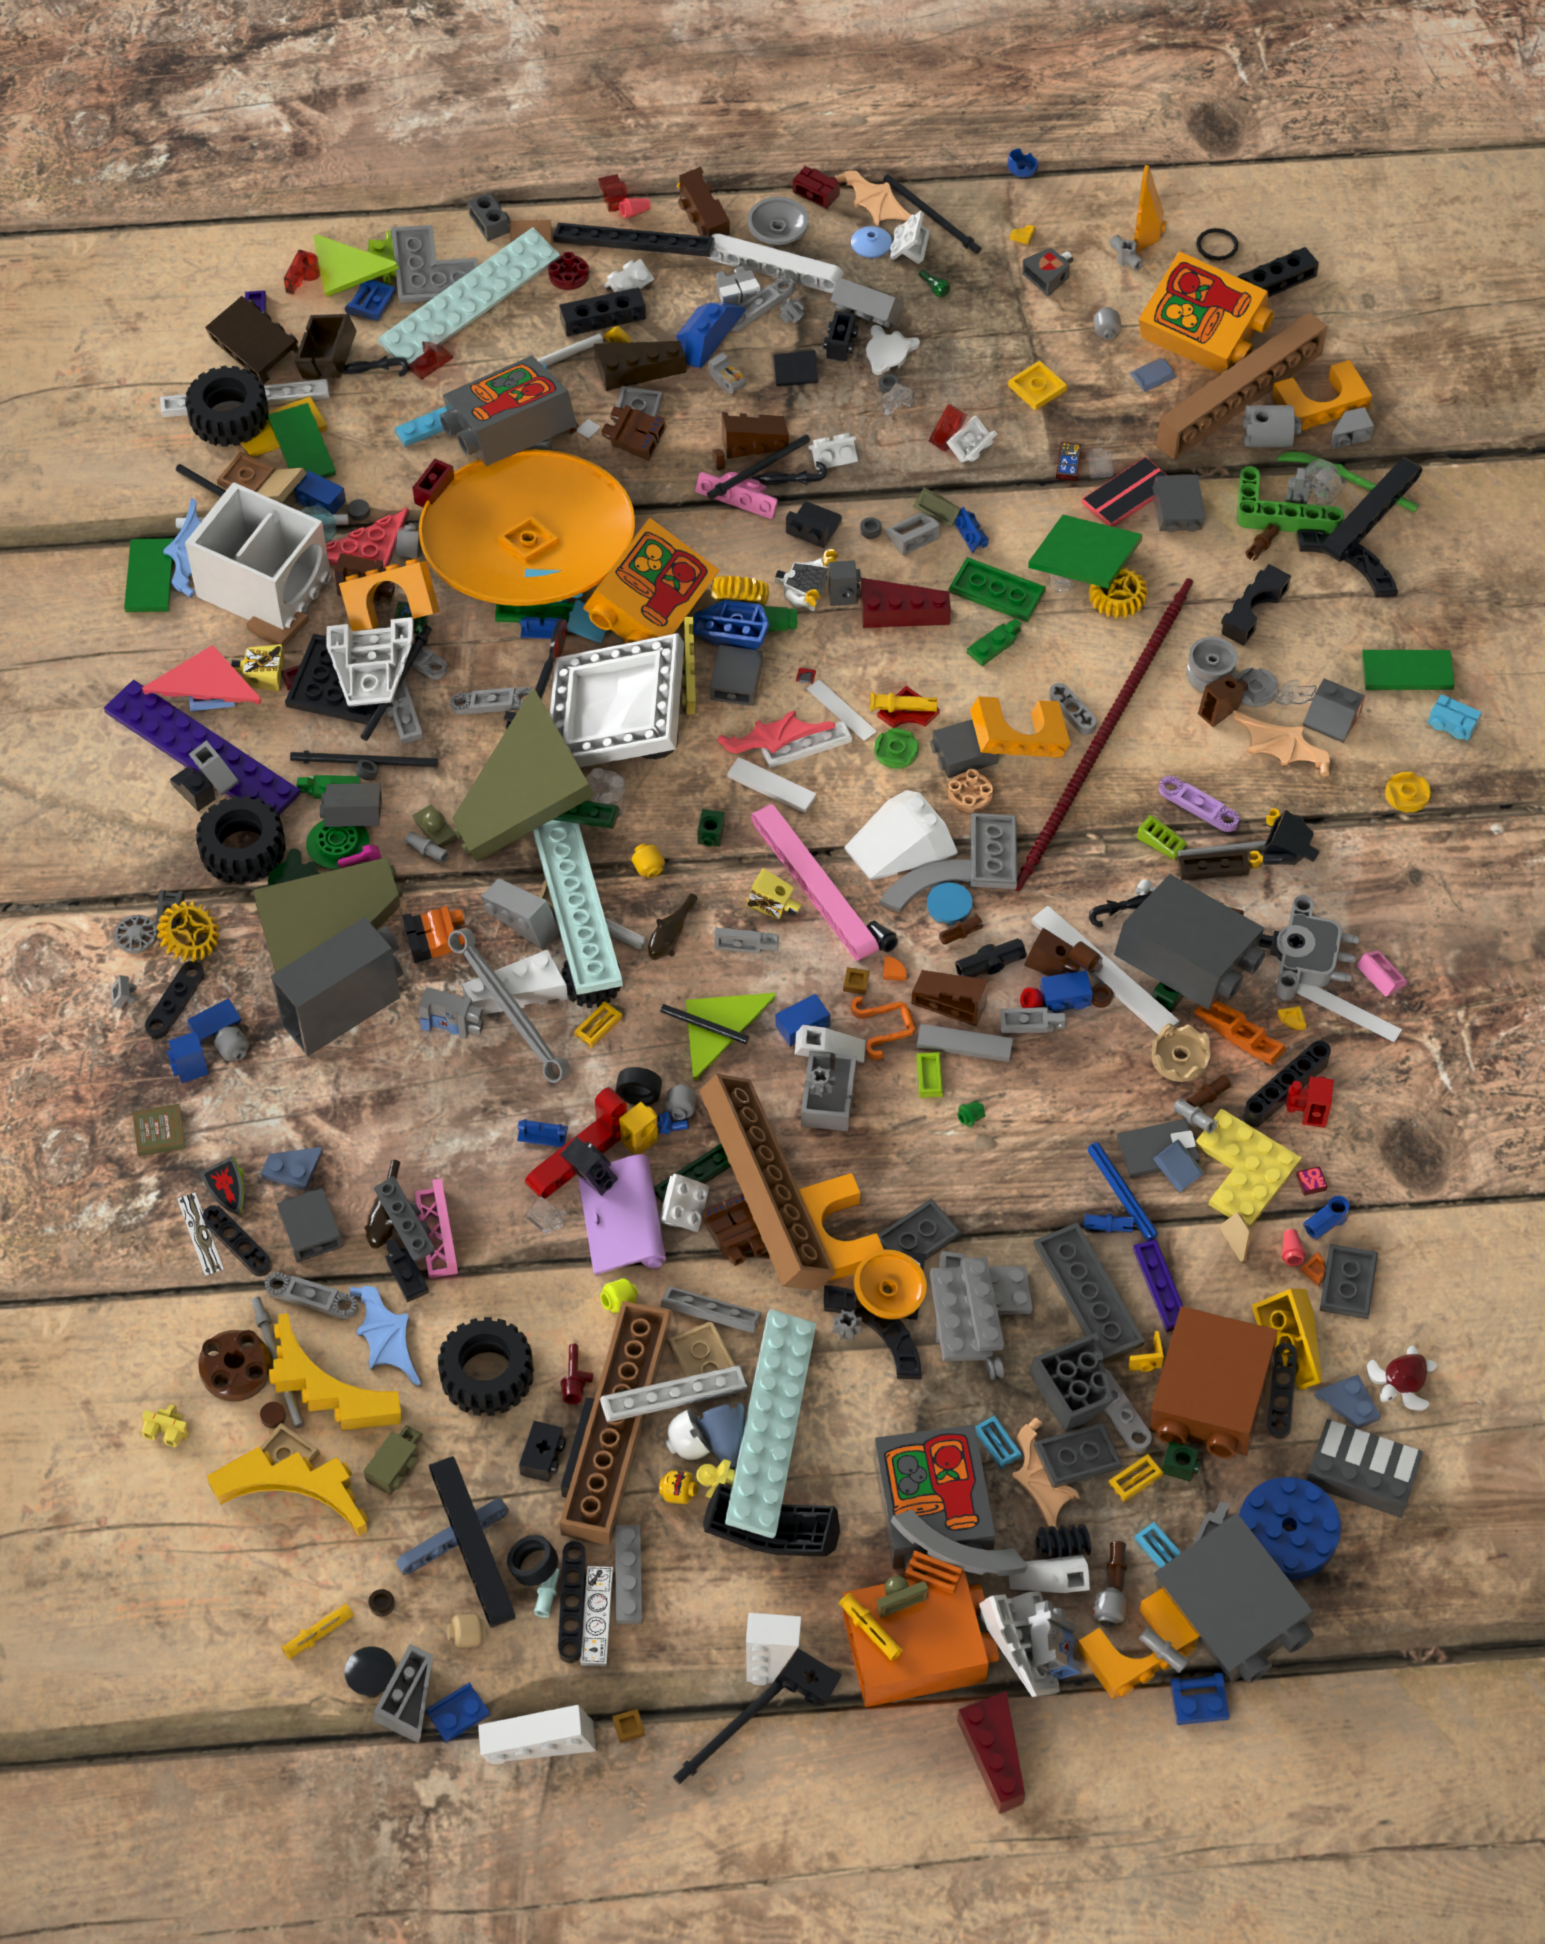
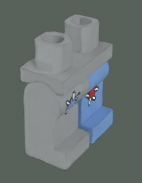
(450, 1013)
(1053, 1641)

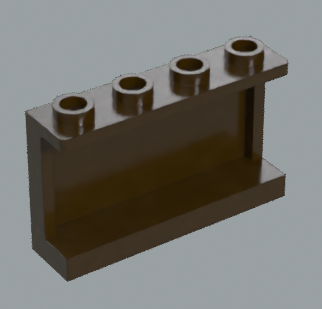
(251, 337)

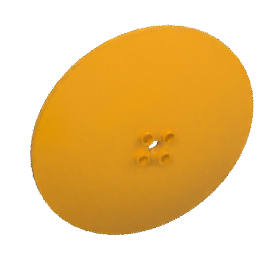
(561, 501)

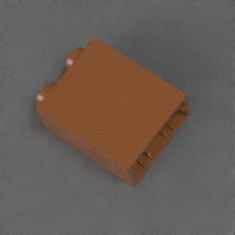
(1213, 1382)

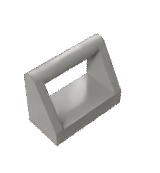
(916, 538)

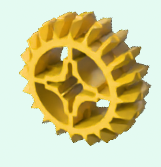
(740, 589)
(1119, 598)
(188, 948)

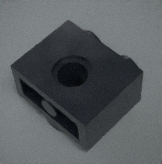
(589, 1165)

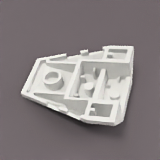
(370, 660)
(901, 838)
(1011, 1630)

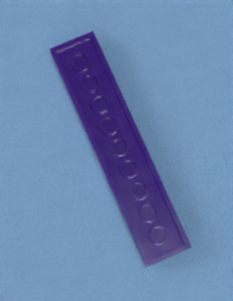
(180, 735)

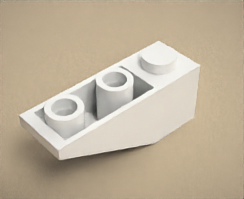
(828, 1041)
(1053, 1575)

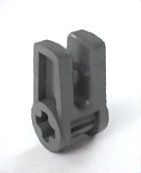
(165, 901)

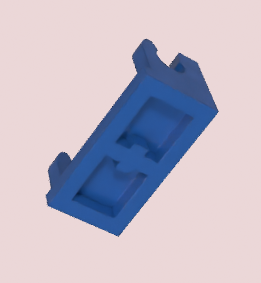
(213, 1019)

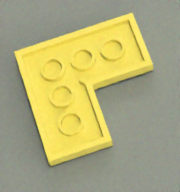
(1256, 1162)

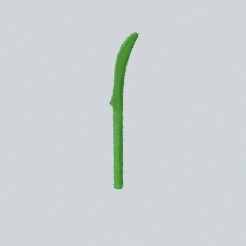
(1307, 458)

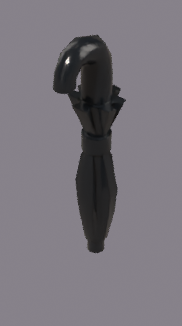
(362, 366)
(803, 477)
(1113, 907)

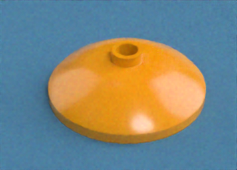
(894, 1272)

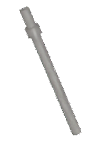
(263, 1321)

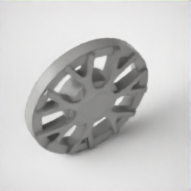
(135, 933)

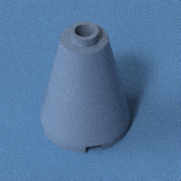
(724, 1431)

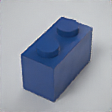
(320, 492)
(1066, 991)
(806, 1012)
(187, 1057)

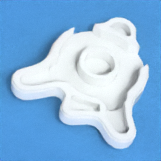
(888, 350)

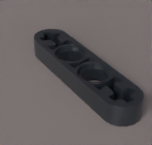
(237, 1240)
(1286, 1390)

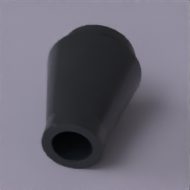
(885, 938)

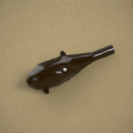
(668, 931)
(379, 1225)

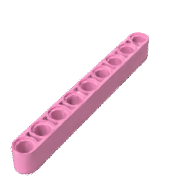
(814, 882)

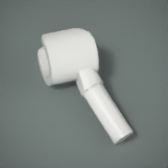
(1144, 887)

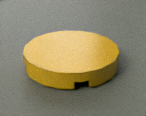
(1407, 792)

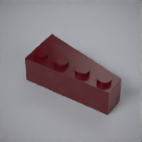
(902, 605)
(993, 1745)

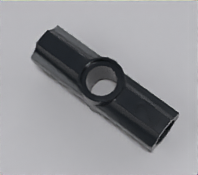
(991, 958)

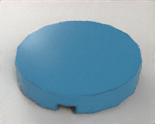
(949, 903)

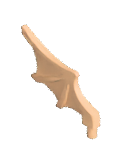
(874, 197)
(1283, 743)
(1035, 1480)

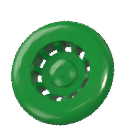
(337, 841)

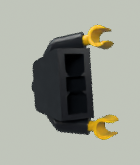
(1286, 842)

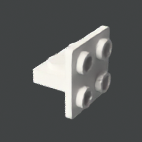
(910, 239)
(834, 452)
(684, 1203)

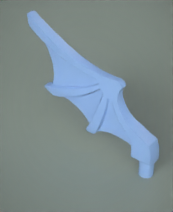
(178, 551)
(384, 1333)

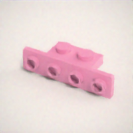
(746, 495)

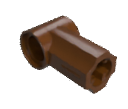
(1086, 957)

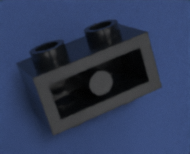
(840, 336)

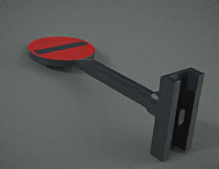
(556, 648)

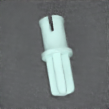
(546, 1594)

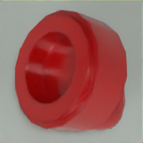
(1031, 998)

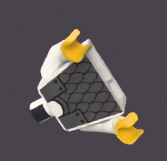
(806, 581)

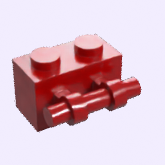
(1313, 1101)

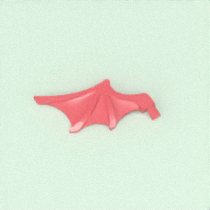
(774, 735)

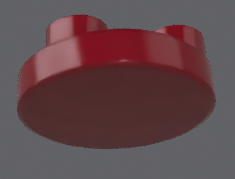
(568, 272)

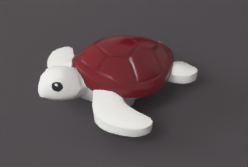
(1403, 1376)

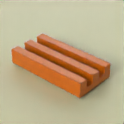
(917, 1556)

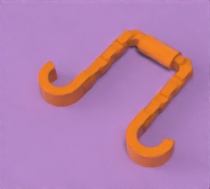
(907, 1017)

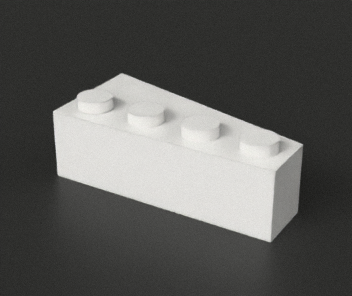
(528, 981)
(769, 1645)
(537, 1735)

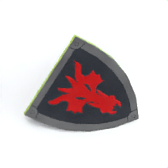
(226, 1184)

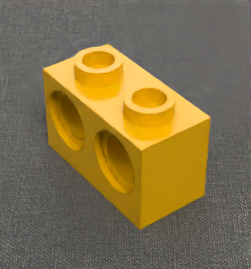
(639, 1128)

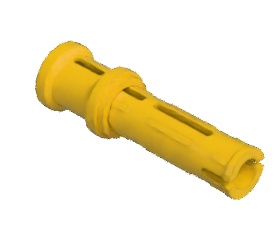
(891, 702)

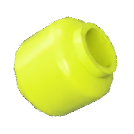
(616, 1292)

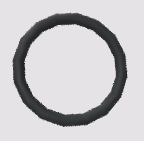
(1198, 244)

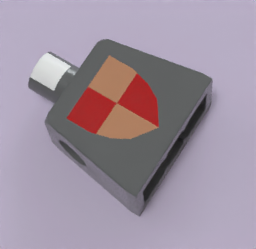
(1047, 269)

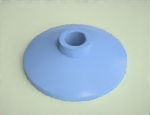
(871, 242)

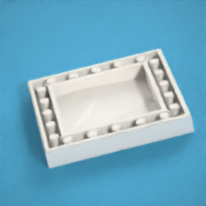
(619, 700)

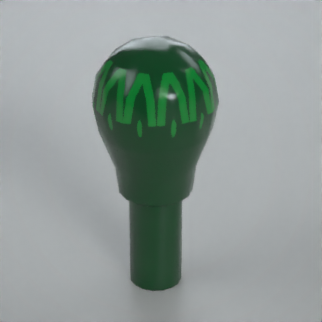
(939, 286)

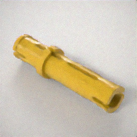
(886, 1644)
(292, 1649)

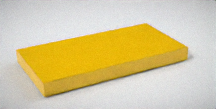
(266, 440)

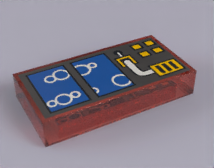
(1068, 461)

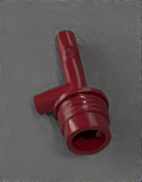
(574, 1383)

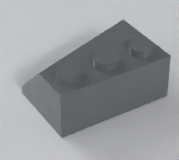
(1073, 1381)

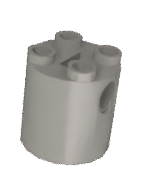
(1270, 426)

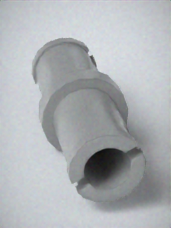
(427, 847)
(1195, 1116)
(1163, 1649)

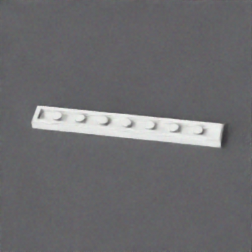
(276, 395)
(1123, 986)

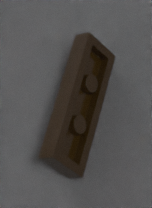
(1213, 865)

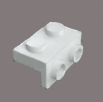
(633, 276)
(970, 440)

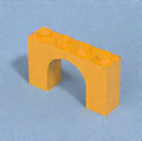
(1347, 384)
(413, 579)
(999, 738)
(829, 1197)
(1121, 1673)

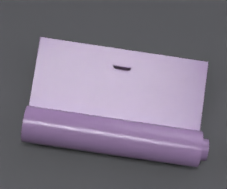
(627, 1218)

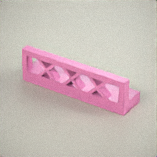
(443, 1224)

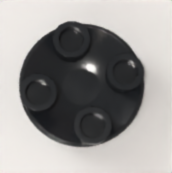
(369, 1671)

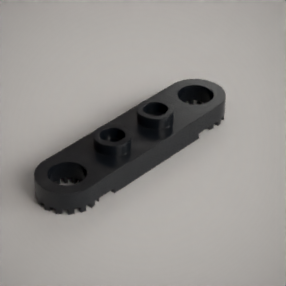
(174, 999)

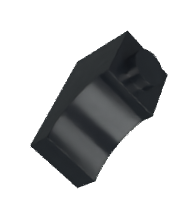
(194, 788)

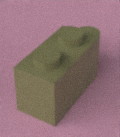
(394, 1460)

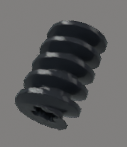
(1062, 1539)

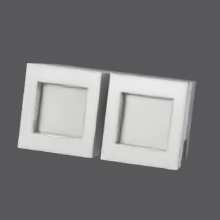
(736, 287)

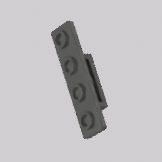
(405, 1219)

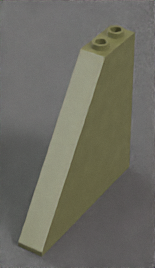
(521, 785)
(317, 907)

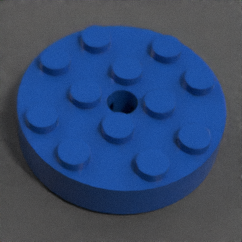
(1312, 1517)

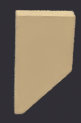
(1237, 1234)

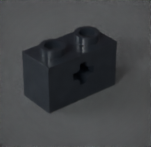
(541, 1438)
(823, 1678)

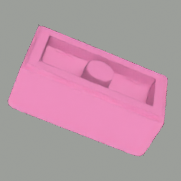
(1381, 972)

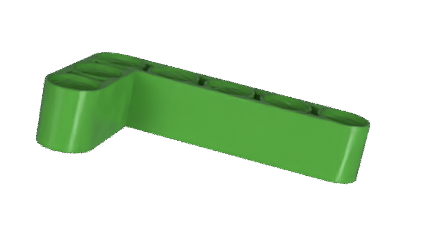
(1286, 516)

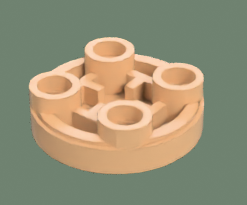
(970, 792)

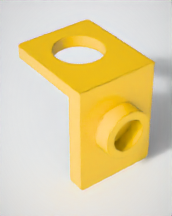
(1148, 1361)

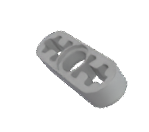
(1074, 718)

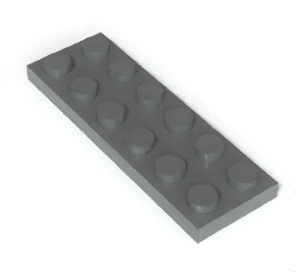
(1089, 1291)

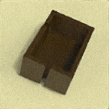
(325, 346)

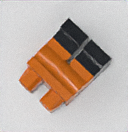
(430, 932)

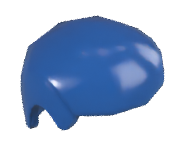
(1021, 164)

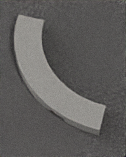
(923, 877)
(970, 1559)

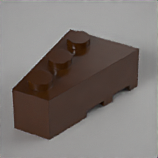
(700, 205)
(753, 435)
(951, 995)

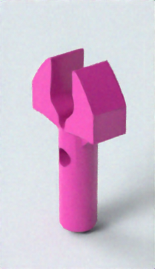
(369, 853)

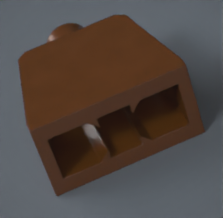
(1221, 699)
(1051, 955)

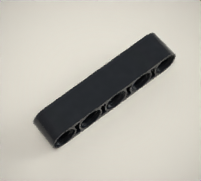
(1279, 1090)

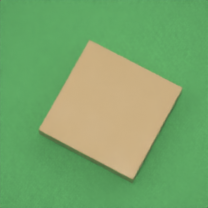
(282, 483)
(285, 1442)

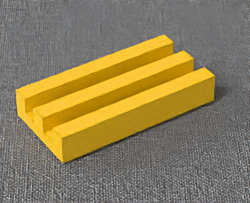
(588, 1037)
(1119, 1490)

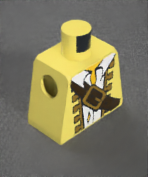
(262, 666)
(772, 896)

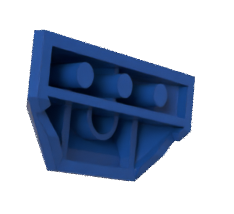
(706, 330)
(732, 624)

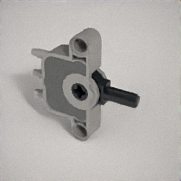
(1307, 949)

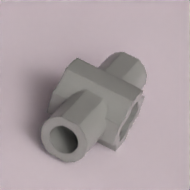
(1126, 252)

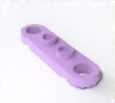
(1199, 803)

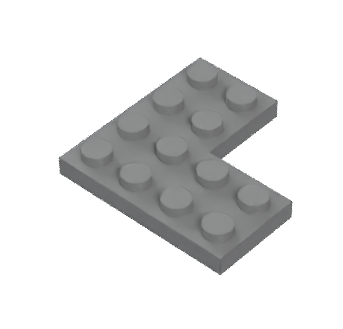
(419, 273)
(954, 1312)

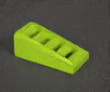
(1165, 833)

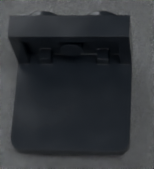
(813, 524)

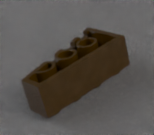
(638, 362)

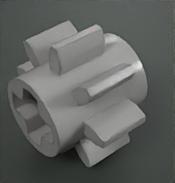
(791, 310)
(820, 1081)
(847, 1325)

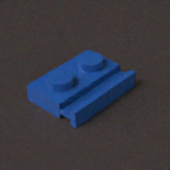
(457, 1712)

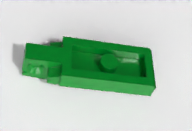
(994, 642)
(317, 784)

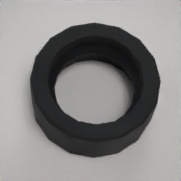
(638, 1086)
(543, 1570)

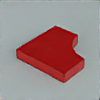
(900, 716)

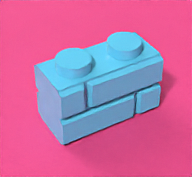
(1454, 718)

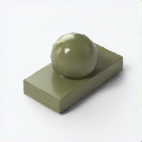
(937, 507)
(434, 826)
(900, 1595)

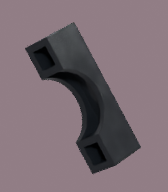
(1268, 587)

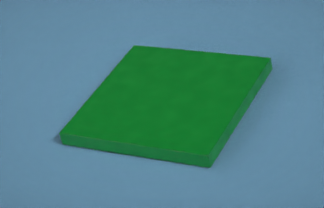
(1085, 551)

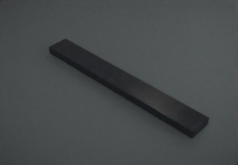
(634, 239)

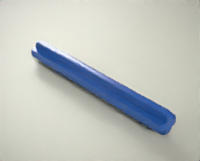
(1122, 1191)

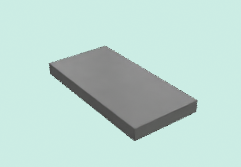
(993, 851)

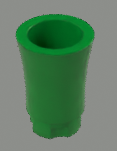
(781, 618)

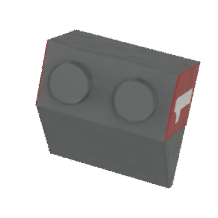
(1334, 710)

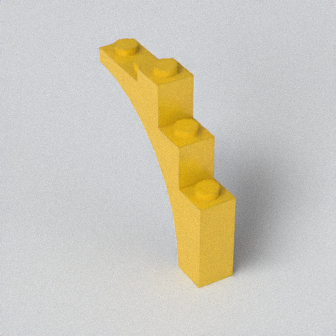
(352, 1405)
(294, 1474)

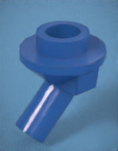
(665, 1124)

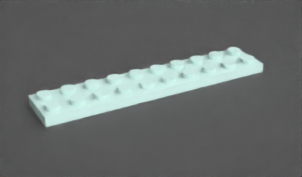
(470, 296)
(577, 907)
(771, 1424)

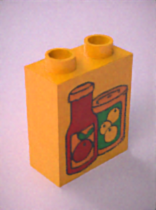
(1205, 314)
(650, 586)

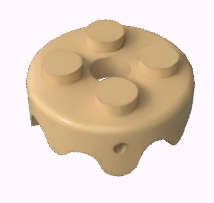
(1184, 1040)

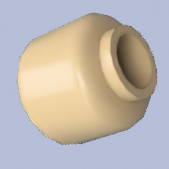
(466, 1630)

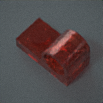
(612, 191)
(303, 267)

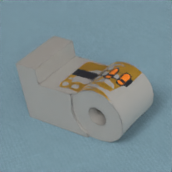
(726, 374)

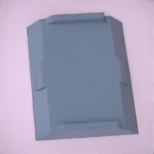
(1153, 374)
(1178, 1165)

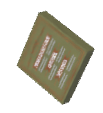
(158, 1130)

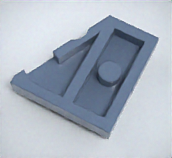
(292, 1167)
(1351, 1401)

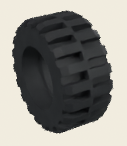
(227, 426)
(236, 816)
(481, 1338)

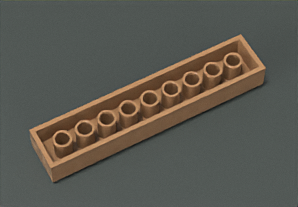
(1240, 385)
(766, 1182)
(611, 1446)

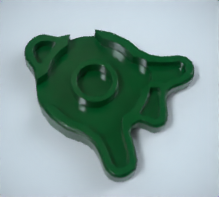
(291, 869)

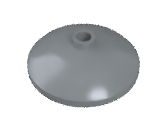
(778, 220)

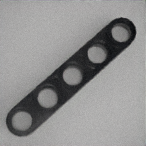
(572, 1613)

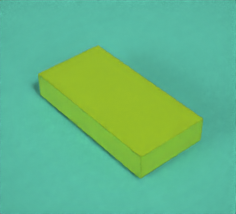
(929, 1075)

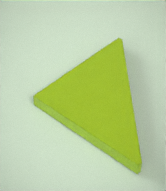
(347, 266)
(728, 1011)

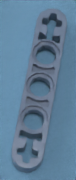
(446, 1540)

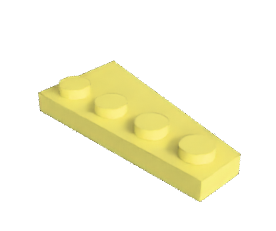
(688, 678)

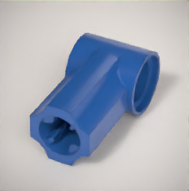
(1326, 1218)

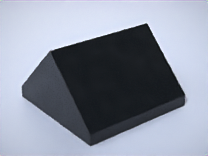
(794, 367)

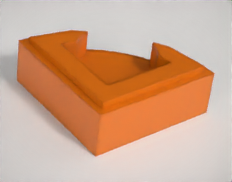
(893, 969)
(1314, 1268)

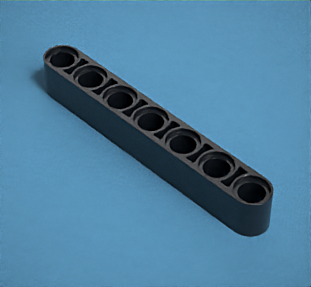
(1371, 509)
(472, 1542)

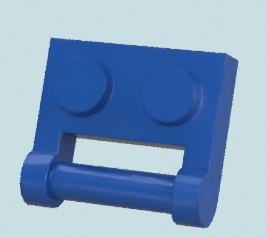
(375, 302)
(1199, 1707)

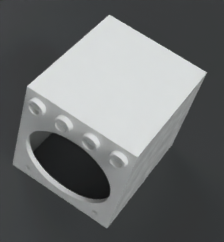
(257, 555)

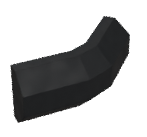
(800, 1528)

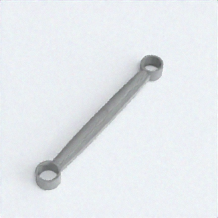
(509, 1005)

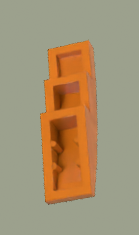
(1242, 1033)

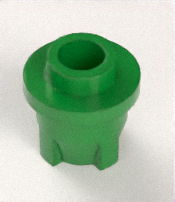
(971, 1113)

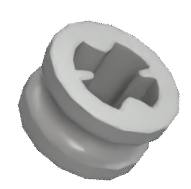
(994, 1368)

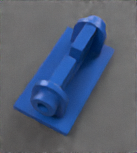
(970, 531)
(536, 628)
(542, 1133)

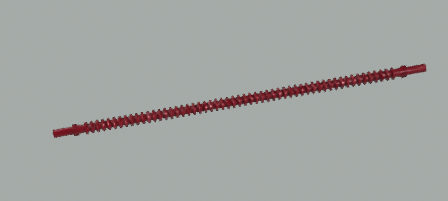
(1103, 734)

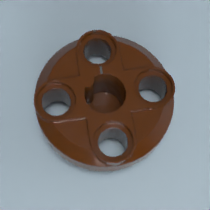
(234, 1365)

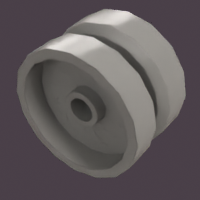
(1209, 661)

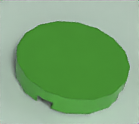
(896, 748)

